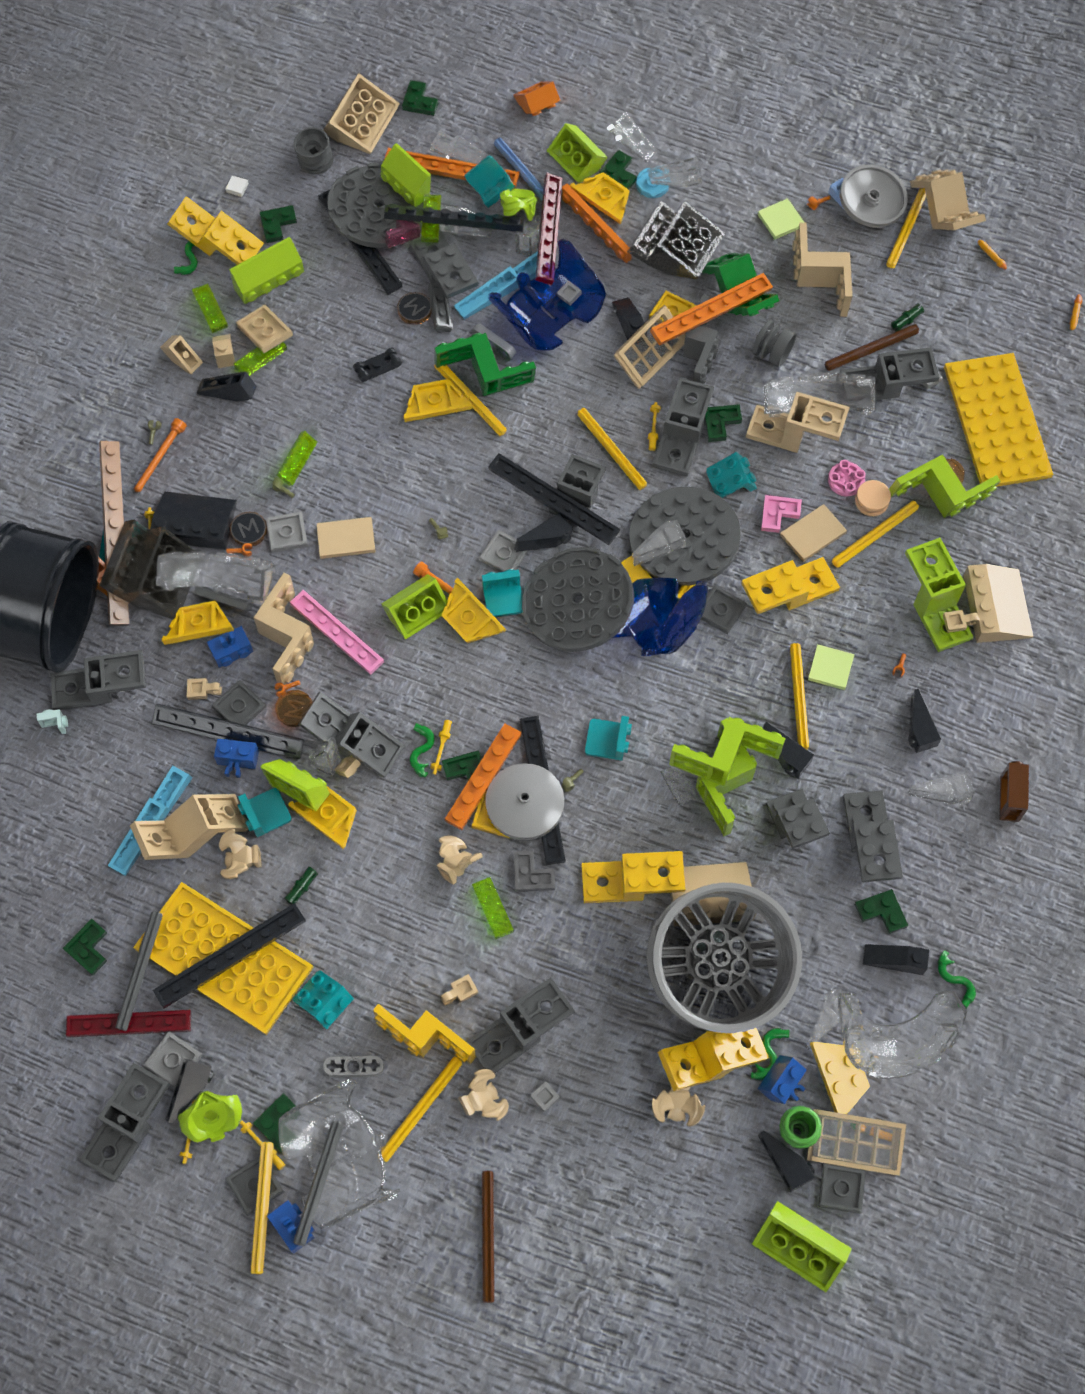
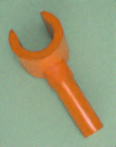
(814, 203)
(242, 550)
(900, 665)
(285, 687)

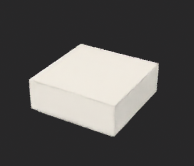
(237, 186)

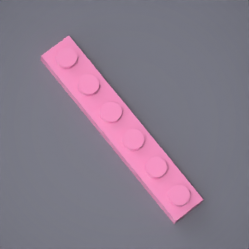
(337, 632)

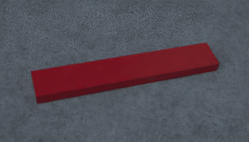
(139, 1023)

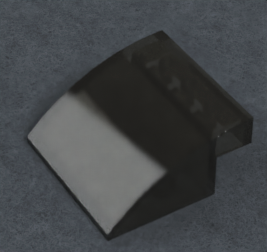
(676, 241)
(133, 569)

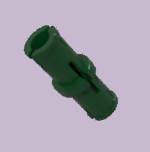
(907, 317)
(301, 885)

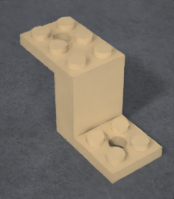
(947, 200)
(822, 269)
(804, 416)
(284, 629)
(189, 826)

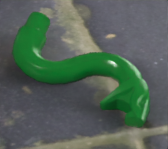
(186, 270)
(419, 768)
(944, 961)
(771, 1034)

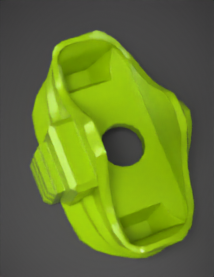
(516, 200)
(210, 1117)

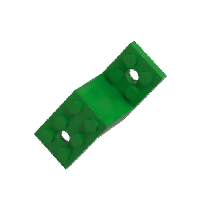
(734, 270)
(484, 364)

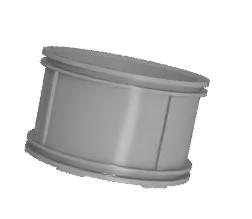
(785, 941)

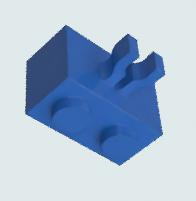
(230, 647)
(236, 754)
(782, 1080)
(286, 1222)

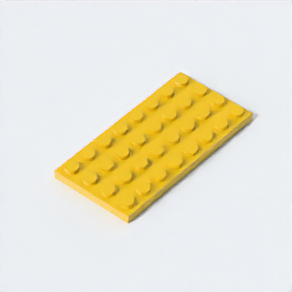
(998, 420)
(252, 989)

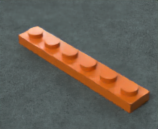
(592, 219)
(483, 776)

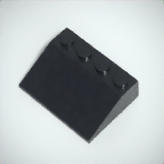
(196, 518)

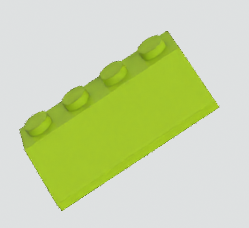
(266, 270)
(802, 1246)

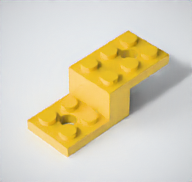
(214, 233)
(790, 585)
(633, 877)
(424, 1034)
(711, 1057)

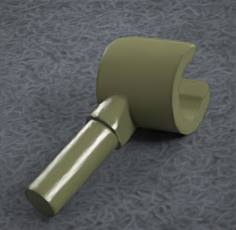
(153, 430)
(278, 486)
(441, 532)
(568, 783)

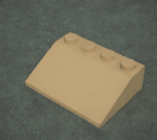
(361, 115)
(999, 603)
(710, 874)

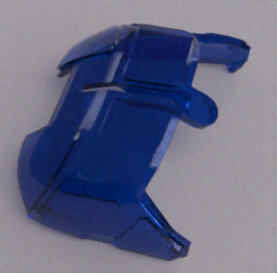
(525, 309)
(661, 619)

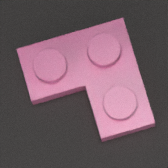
(778, 507)

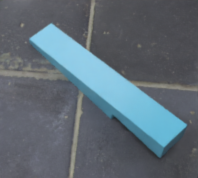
(502, 283)
(154, 810)

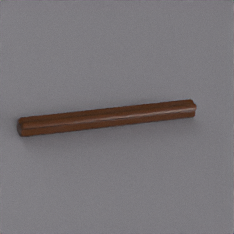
(871, 347)
(488, 1236)

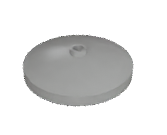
(873, 196)
(520, 817)

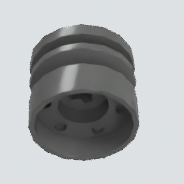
(313, 150)
(772, 342)

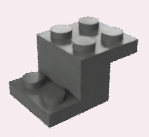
(580, 481)
(797, 818)

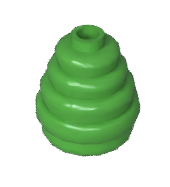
(805, 1121)

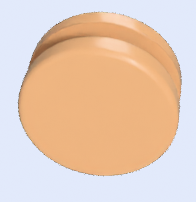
(872, 498)

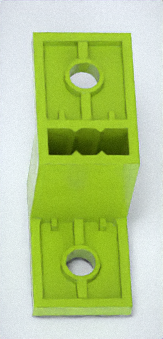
(943, 486)
(938, 593)
(734, 735)
(712, 793)

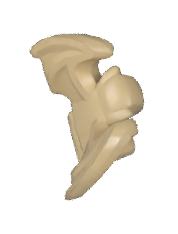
(241, 856)
(454, 862)
(482, 1097)
(678, 1103)

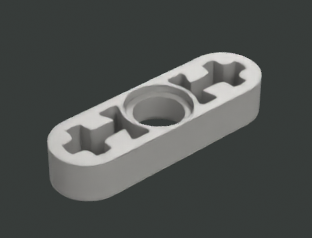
(497, 344)
(338, 1071)

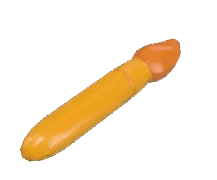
(1075, 313)

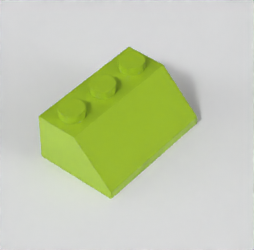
(576, 153)
(406, 175)
(416, 606)
(296, 783)

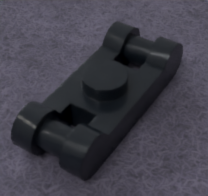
(377, 365)

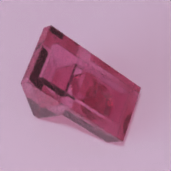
(404, 232)

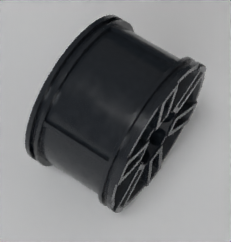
(44, 595)

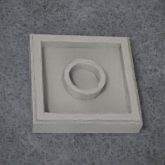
(286, 532)
(501, 553)
(169, 1057)

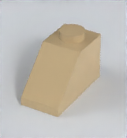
(223, 351)
(181, 353)

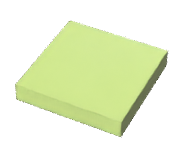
(780, 218)
(831, 667)

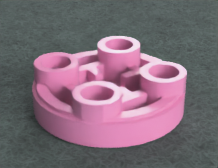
(846, 478)

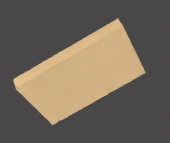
(264, 328)
(813, 533)
(346, 537)

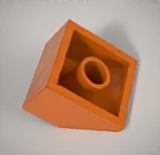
(538, 97)

